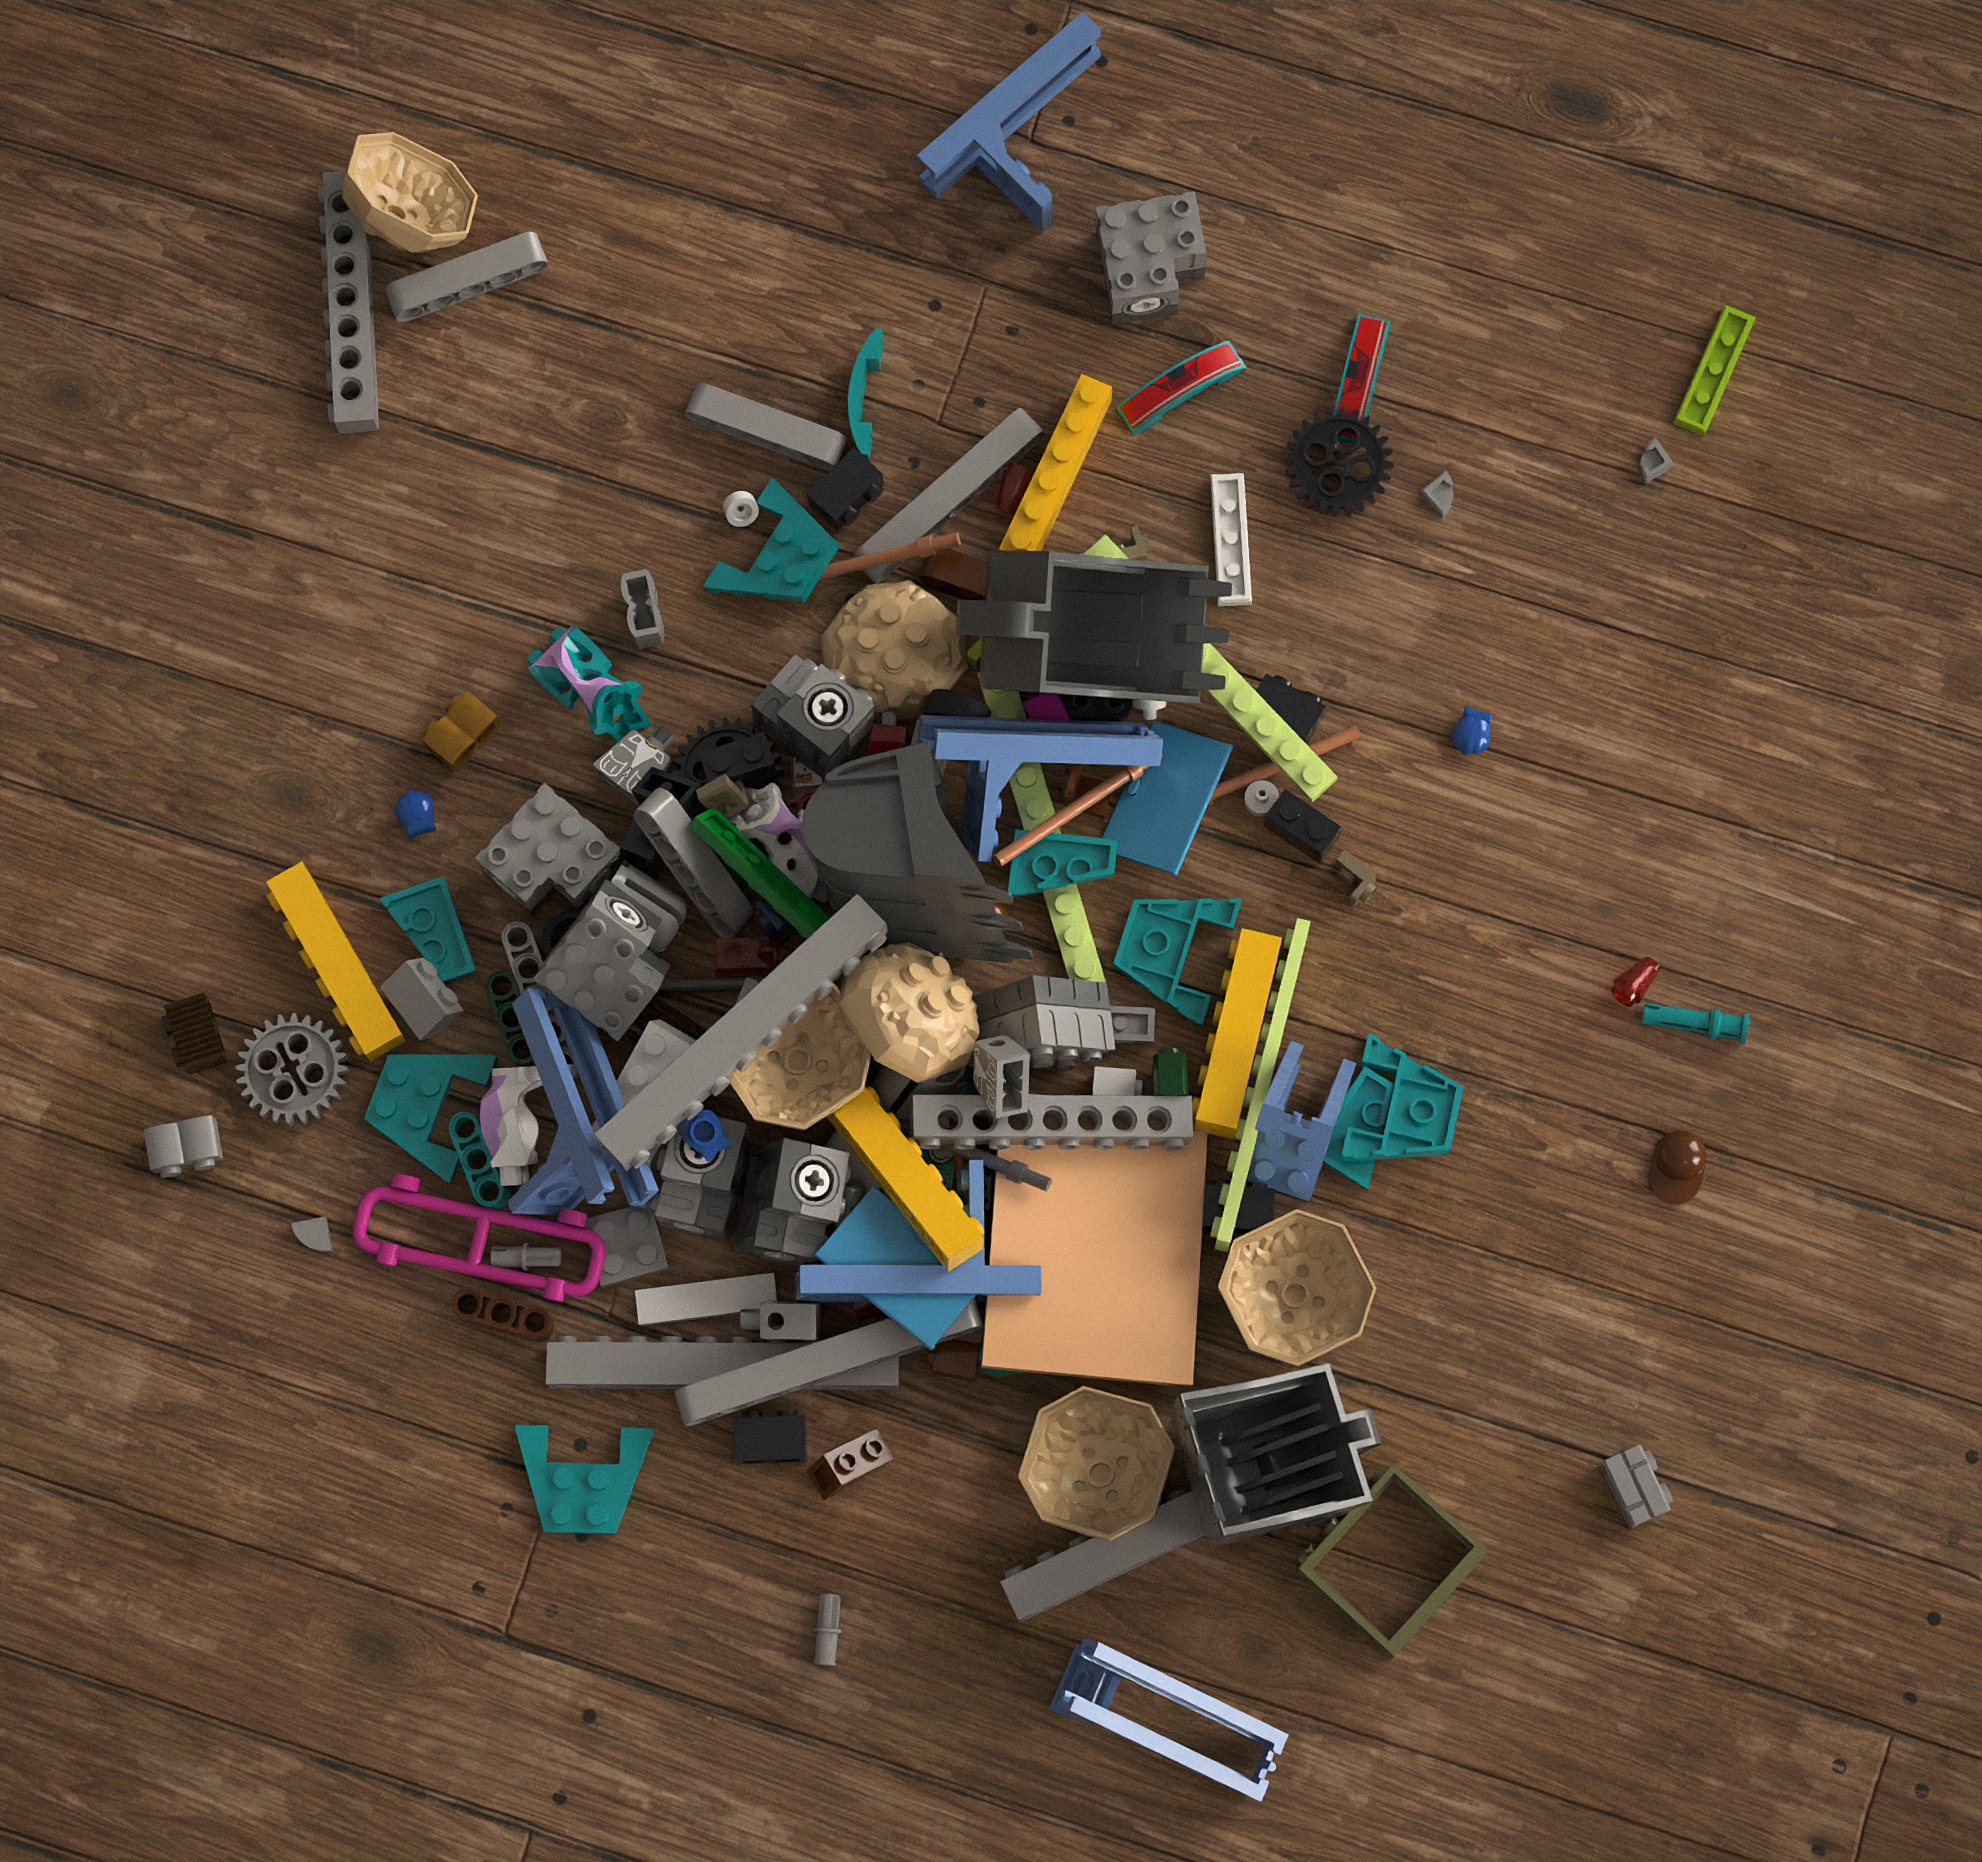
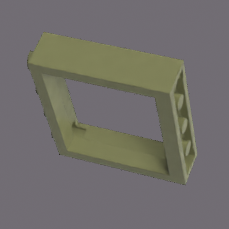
(1337, 1530)

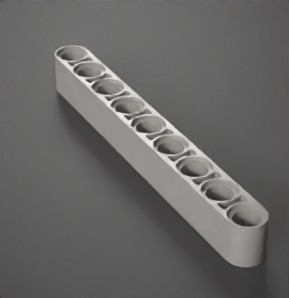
(808, 1367)

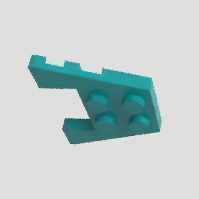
(790, 559)
(1158, 944)
(412, 1097)
(1419, 1112)
(582, 1495)

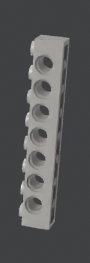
(361, 412)
(1172, 1111)

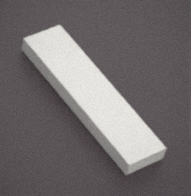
(1231, 537)
(704, 1299)

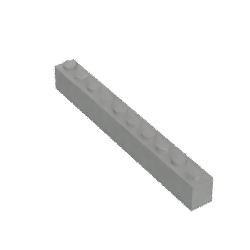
(741, 1033)
(680, 1364)

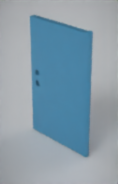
(1169, 800)
(882, 1236)

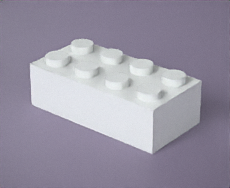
(652, 1055)

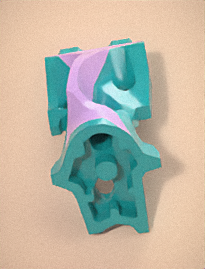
(602, 694)

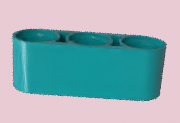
(467, 1150)

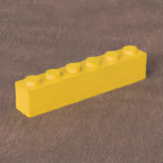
(1058, 466)
(335, 961)
(1237, 1033)
(908, 1179)

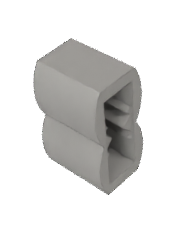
(642, 609)
(183, 1145)

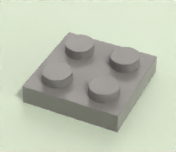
(630, 1244)

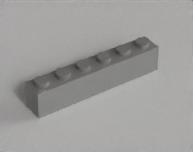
(1099, 1560)

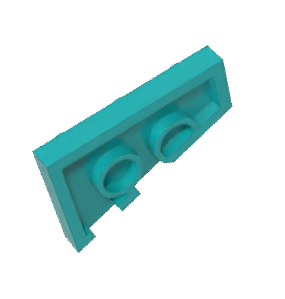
(1061, 862)
(433, 926)
(1365, 1110)

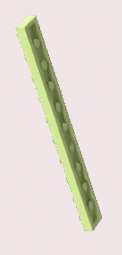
(1254, 714)
(1034, 808)
(1254, 1098)

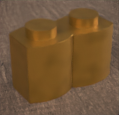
(460, 731)

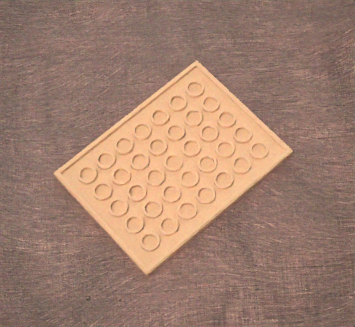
(1114, 1258)

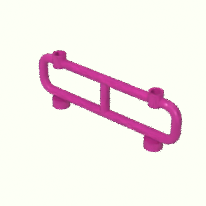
(405, 1191)

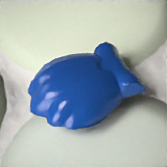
(1472, 731)
(415, 813)
(704, 1134)

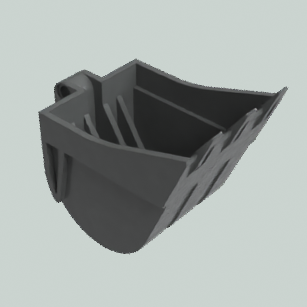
(1094, 626)
(893, 840)
(1273, 1453)

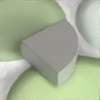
(1654, 461)
(1439, 494)
(314, 1234)

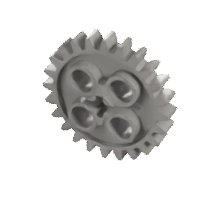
(265, 1084)

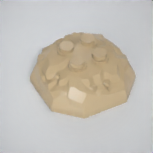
(407, 193)
(896, 647)
(911, 1011)
(808, 1070)
(1297, 1288)
(1096, 1463)

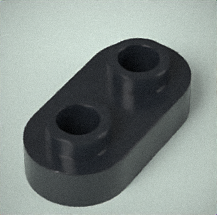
(1097, 709)

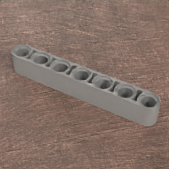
(954, 489)

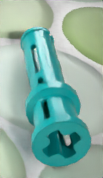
(1713, 1024)

